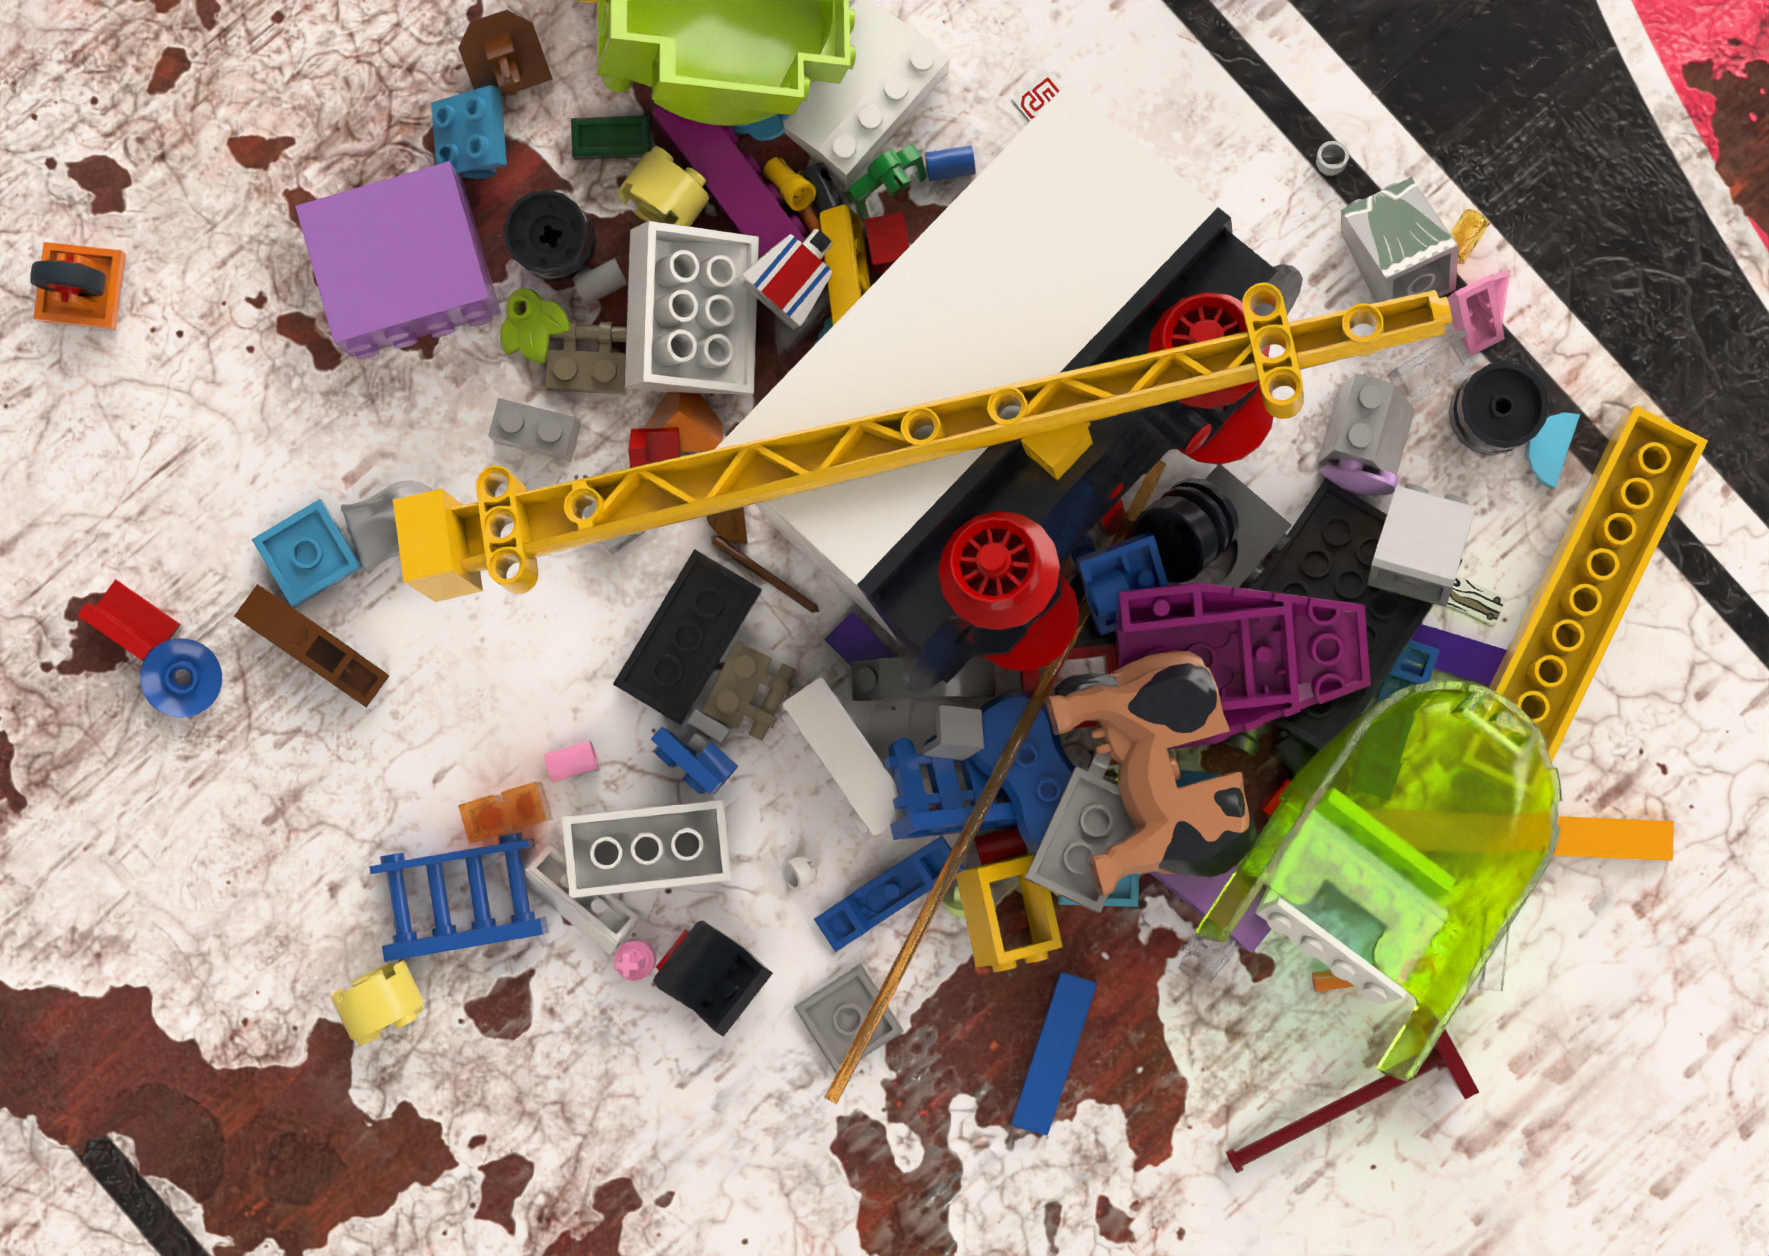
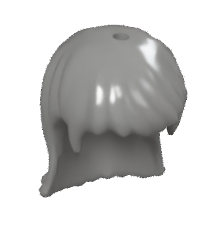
(374, 523)

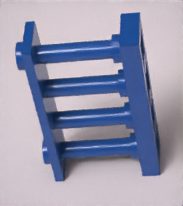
(484, 927)

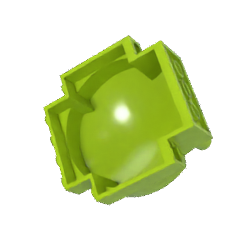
(724, 56)

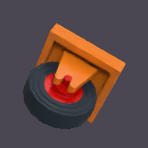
(78, 285)

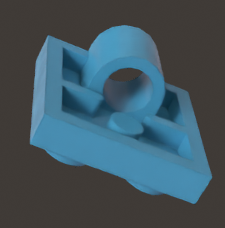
(470, 132)

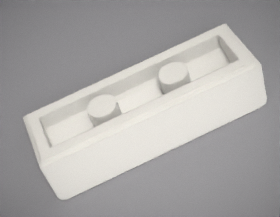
(598, 917)

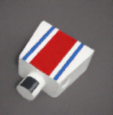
(790, 277)

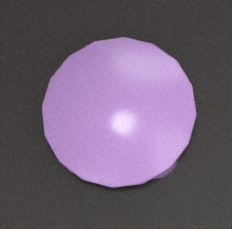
(1350, 477)

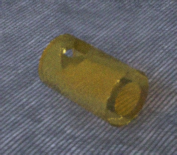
(1468, 233)

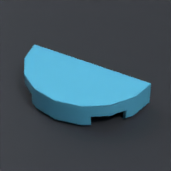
(1550, 446)

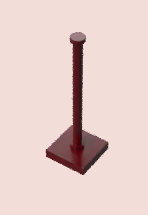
(1441, 1056)

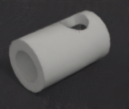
(600, 281)

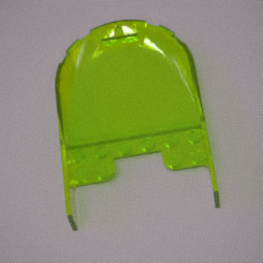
(1428, 820)

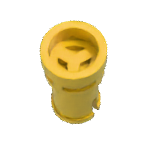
(792, 186)

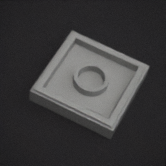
(838, 1011)

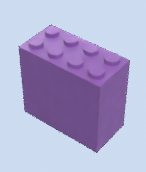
(398, 261)

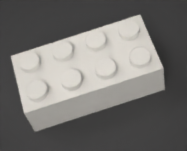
(845, 754)
(646, 848)

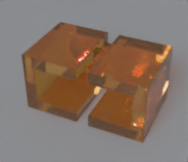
(491, 817)

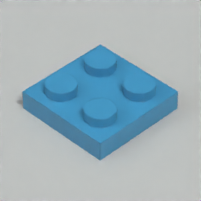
(307, 553)

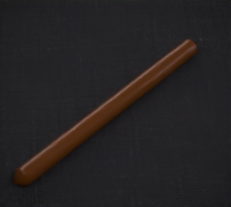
(764, 574)

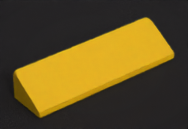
(845, 258)

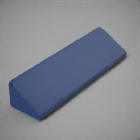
(1053, 1053)

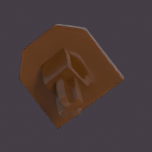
(504, 53)

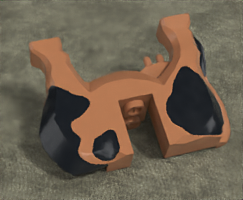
(1138, 716)

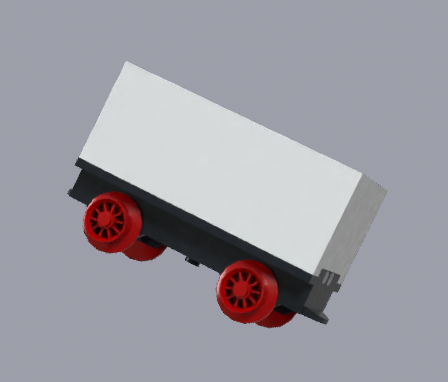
(1041, 267)

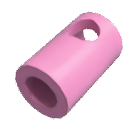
(571, 761)

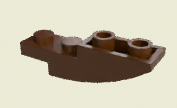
(311, 645)

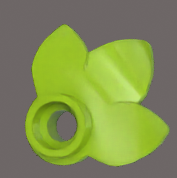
(532, 329)

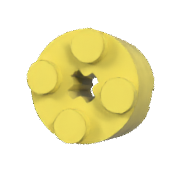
(664, 190)
(377, 1001)

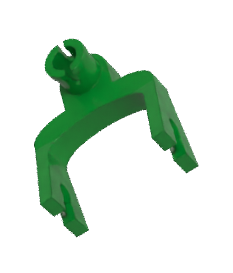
(888, 171)

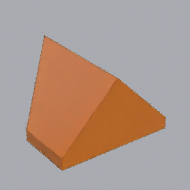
(696, 421)

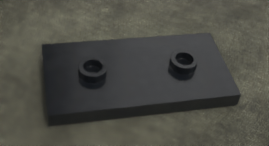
(687, 637)

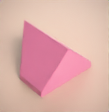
(1480, 311)

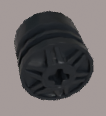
(530, 226)
(1190, 527)

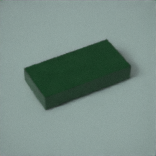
(610, 137)

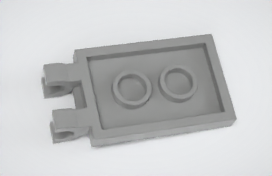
(1082, 825)

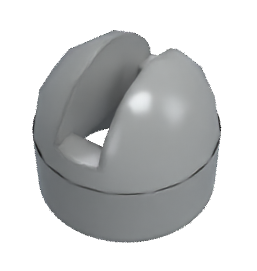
(1331, 153)

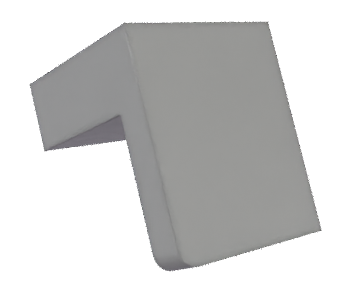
(957, 733)

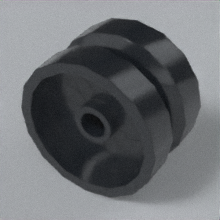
(1519, 414)

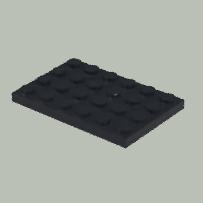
(1332, 560)

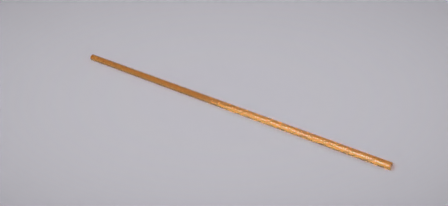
(975, 819)

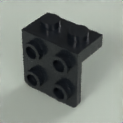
(712, 976)

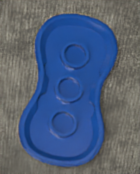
(1038, 770)

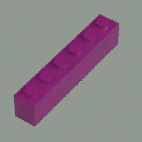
(731, 179)

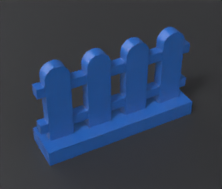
(946, 795)

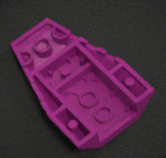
(1261, 646)

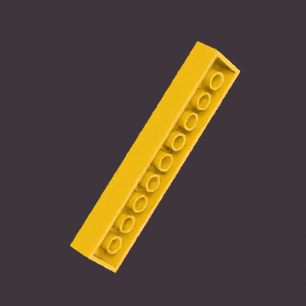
(1596, 570)

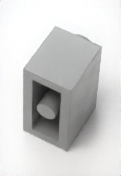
(534, 429)

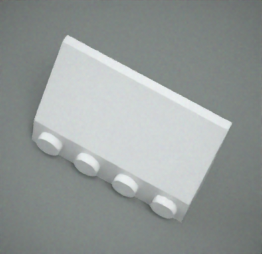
(890, 79)
(688, 313)

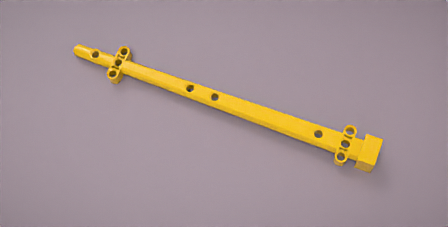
(450, 542)

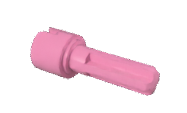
(635, 959)

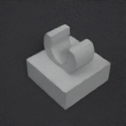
(706, 730)

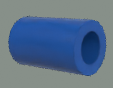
(950, 163)

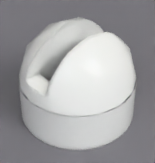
(798, 873)

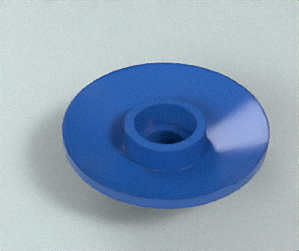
(160, 682)

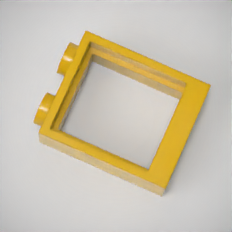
(983, 922)

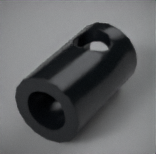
(826, 192)

